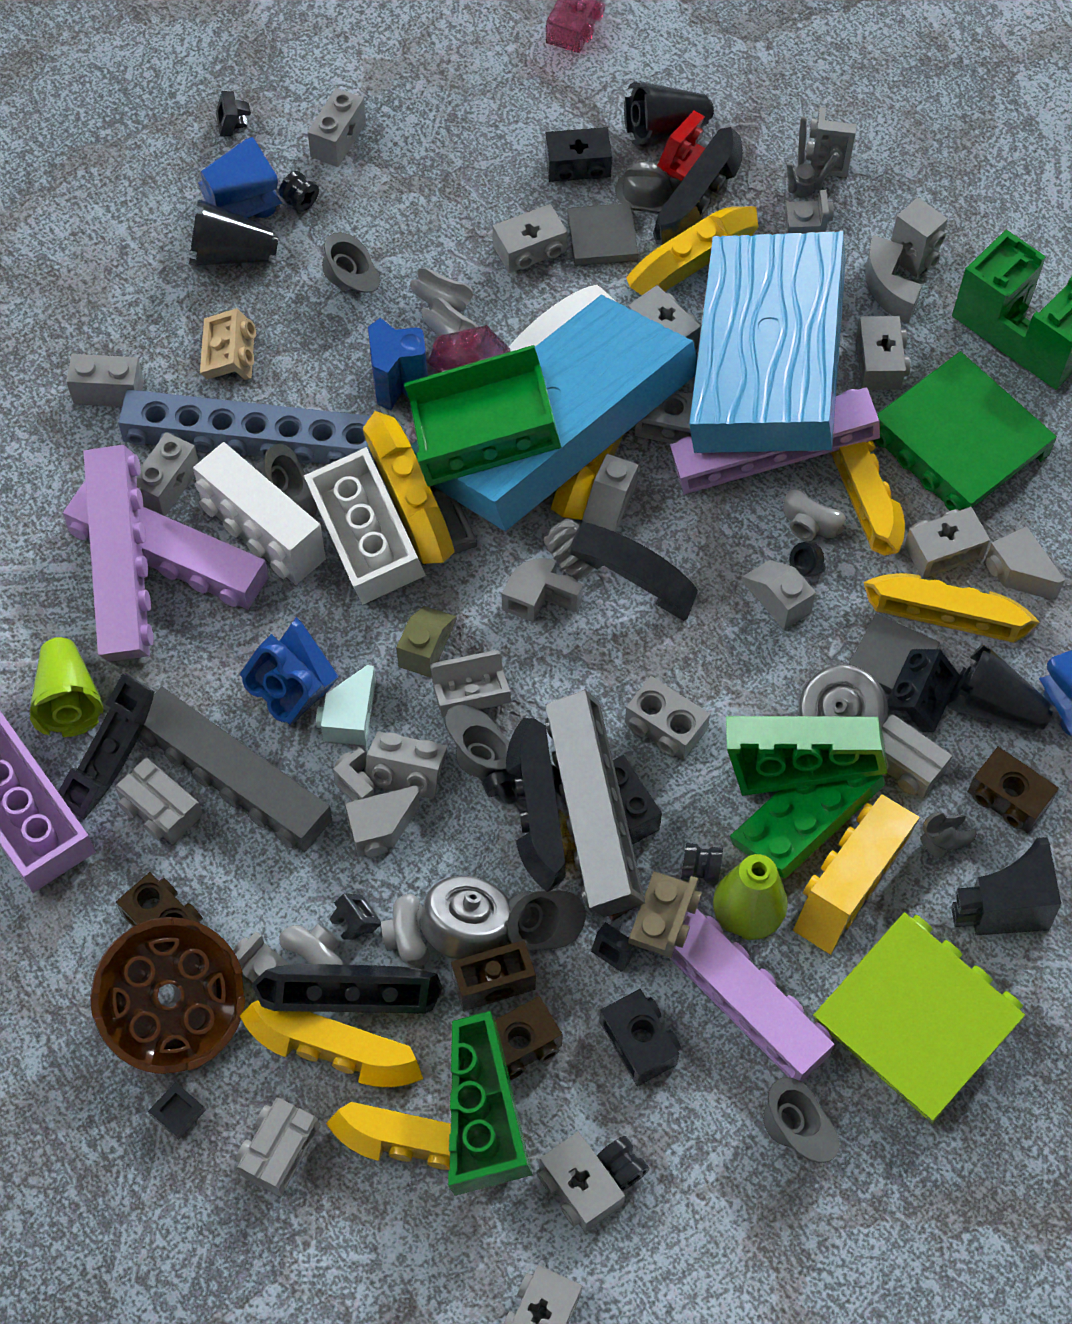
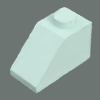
(348, 709)

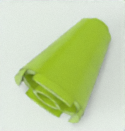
(63, 691)
(751, 899)

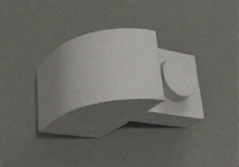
(535, 583)

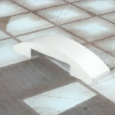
(556, 317)

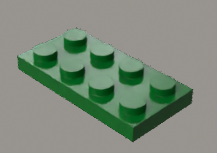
(802, 819)

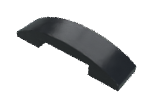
(637, 564)
(110, 747)

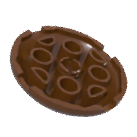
(204, 1003)

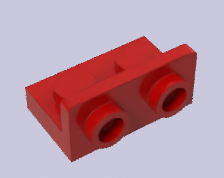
(682, 147)

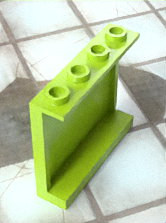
(919, 1015)

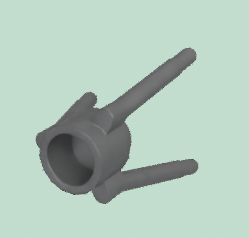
(803, 178)

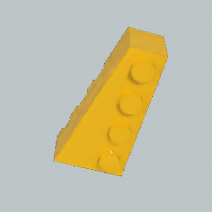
(853, 872)

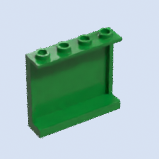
(482, 415)
(962, 433)

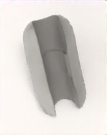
(433, 285)
(445, 318)
(811, 517)
(404, 931)
(313, 946)

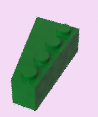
(803, 750)
(485, 1122)

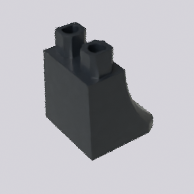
(1012, 899)

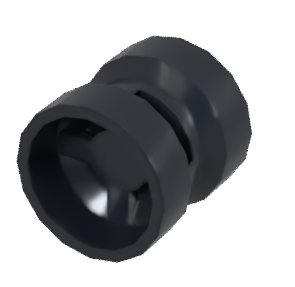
(693, 863)
(624, 1167)

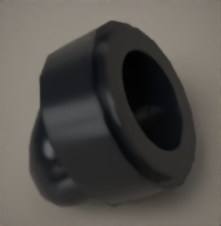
(807, 559)
(500, 784)

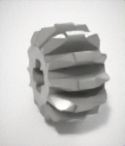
(558, 544)

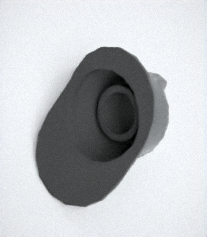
(645, 186)
(349, 264)
(286, 473)
(479, 742)
(545, 919)
(799, 1122)

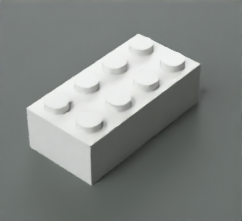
(259, 514)
(364, 526)

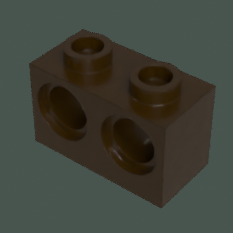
(168, 906)

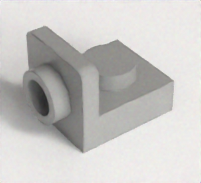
(809, 215)
(350, 778)
(256, 957)

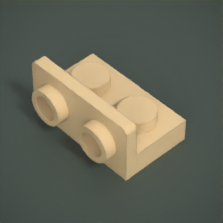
(227, 345)

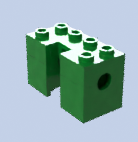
(996, 302)

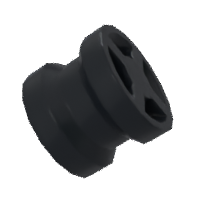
(299, 191)

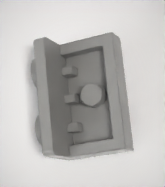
(470, 681)
(405, 762)

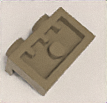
(662, 917)

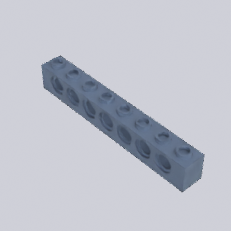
(242, 419)

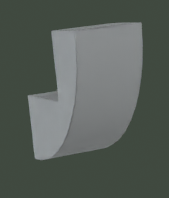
(891, 292)

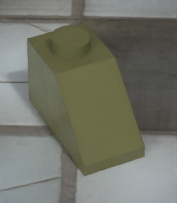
(424, 640)

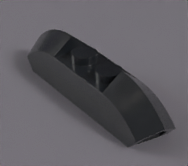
(691, 198)
(542, 845)
(347, 989)

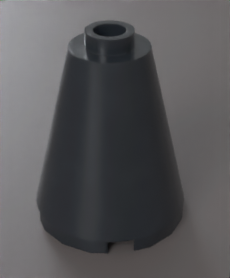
(659, 110)
(229, 238)
(999, 694)

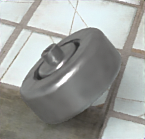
(843, 693)
(465, 916)

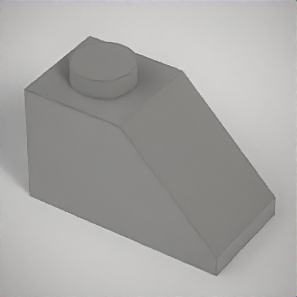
(611, 492)
(1024, 565)
(781, 591)
(381, 820)

